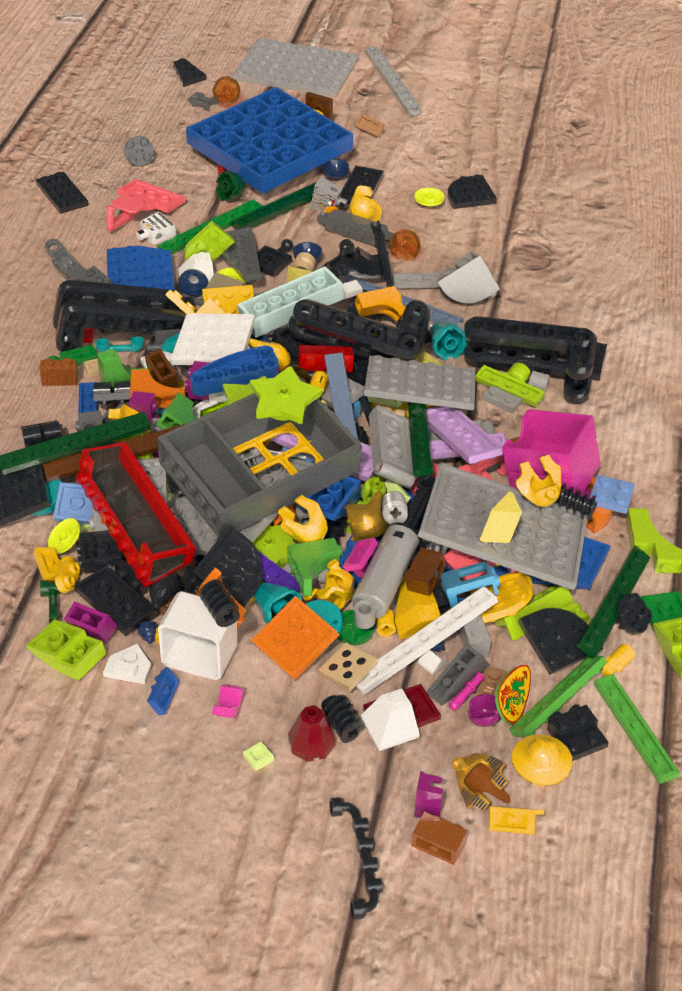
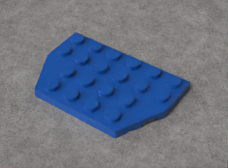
(141, 267)

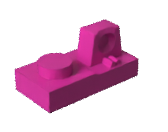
(359, 556)

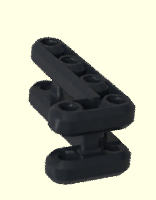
(113, 308)
(396, 341)
(539, 346)

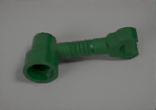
(51, 590)

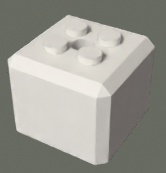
(193, 639)

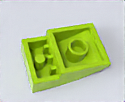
(670, 638)
(67, 649)

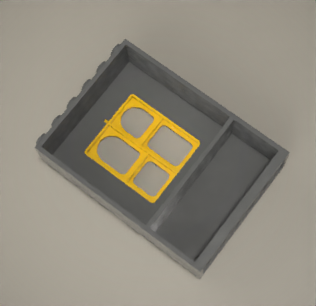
(225, 490)

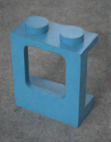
(453, 585)

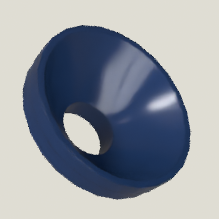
(335, 169)
(308, 247)
(189, 288)

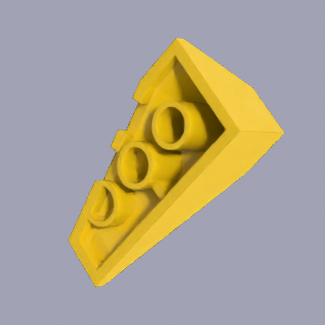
(414, 611)

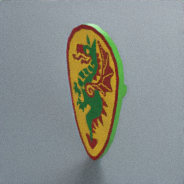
(513, 693)

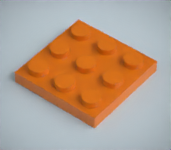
(295, 638)

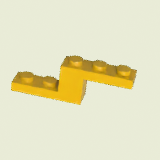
(210, 306)

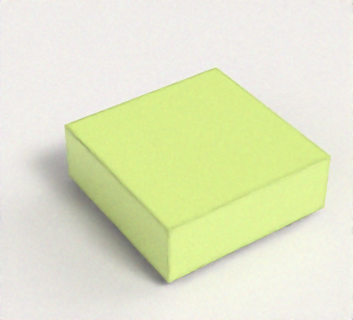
(258, 756)

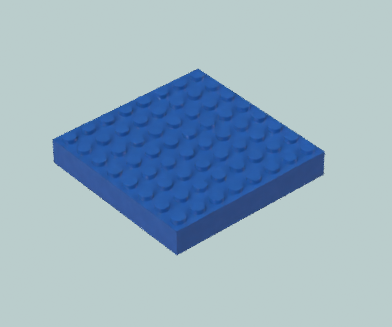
(269, 139)

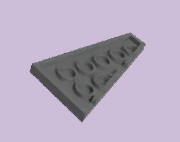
(243, 254)

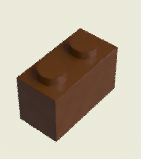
(161, 369)
(425, 571)

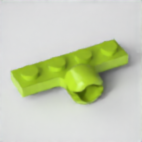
(512, 382)
(368, 490)

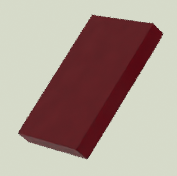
(422, 705)

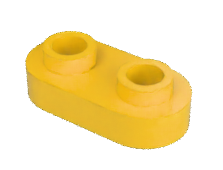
(67, 576)

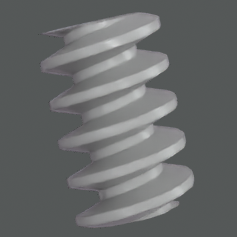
(394, 507)

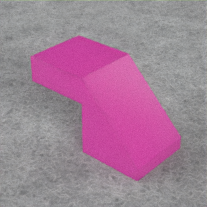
(229, 700)

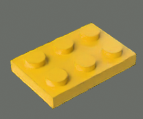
(229, 296)

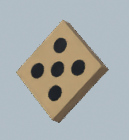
(348, 666)

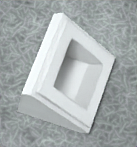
(432, 662)

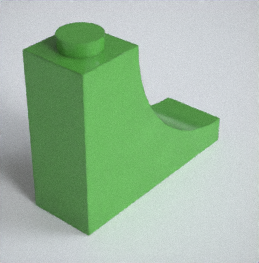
(112, 369)
(177, 413)
(310, 559)

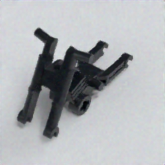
(360, 260)

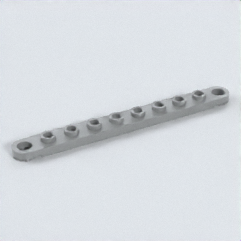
(393, 81)

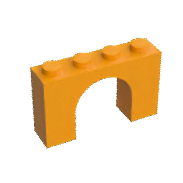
(380, 301)

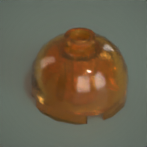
(226, 91)
(405, 244)

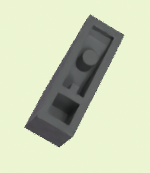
(456, 674)

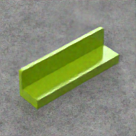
(549, 598)

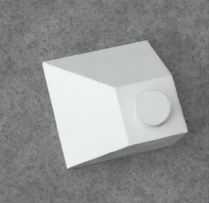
(200, 261)
(391, 720)

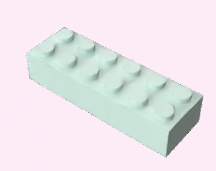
(275, 306)

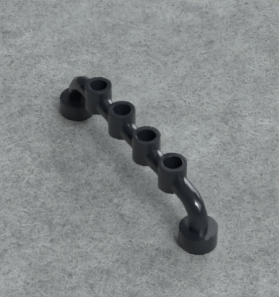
(368, 865)

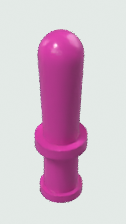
(470, 687)

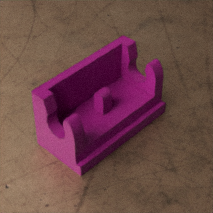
(428, 797)

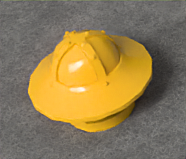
(542, 759)

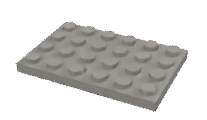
(420, 382)

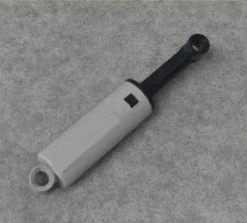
(390, 561)

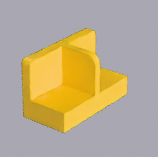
(513, 819)

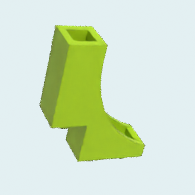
(642, 533)

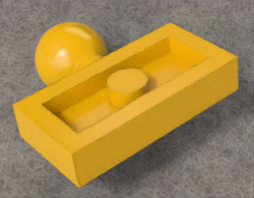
(48, 562)

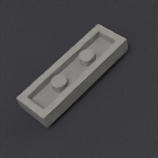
(416, 280)

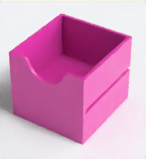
(563, 436)

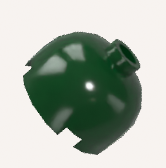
(229, 186)

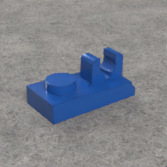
(163, 691)

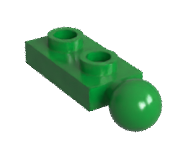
(80, 354)

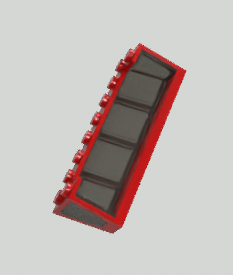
(134, 512)

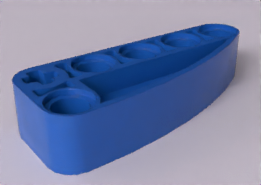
(235, 369)

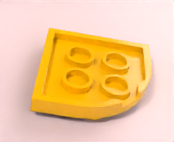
(514, 594)

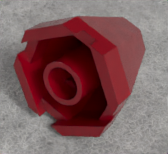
(311, 735)

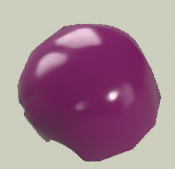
(483, 710)

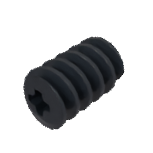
(577, 501)
(219, 603)
(342, 717)

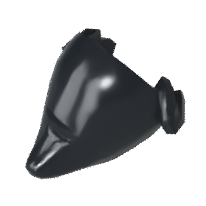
(165, 589)

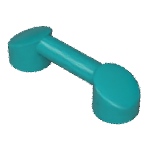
(136, 344)

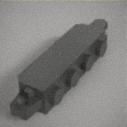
(352, 226)

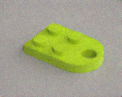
(211, 240)

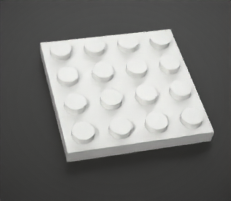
(212, 337)

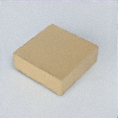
(91, 367)

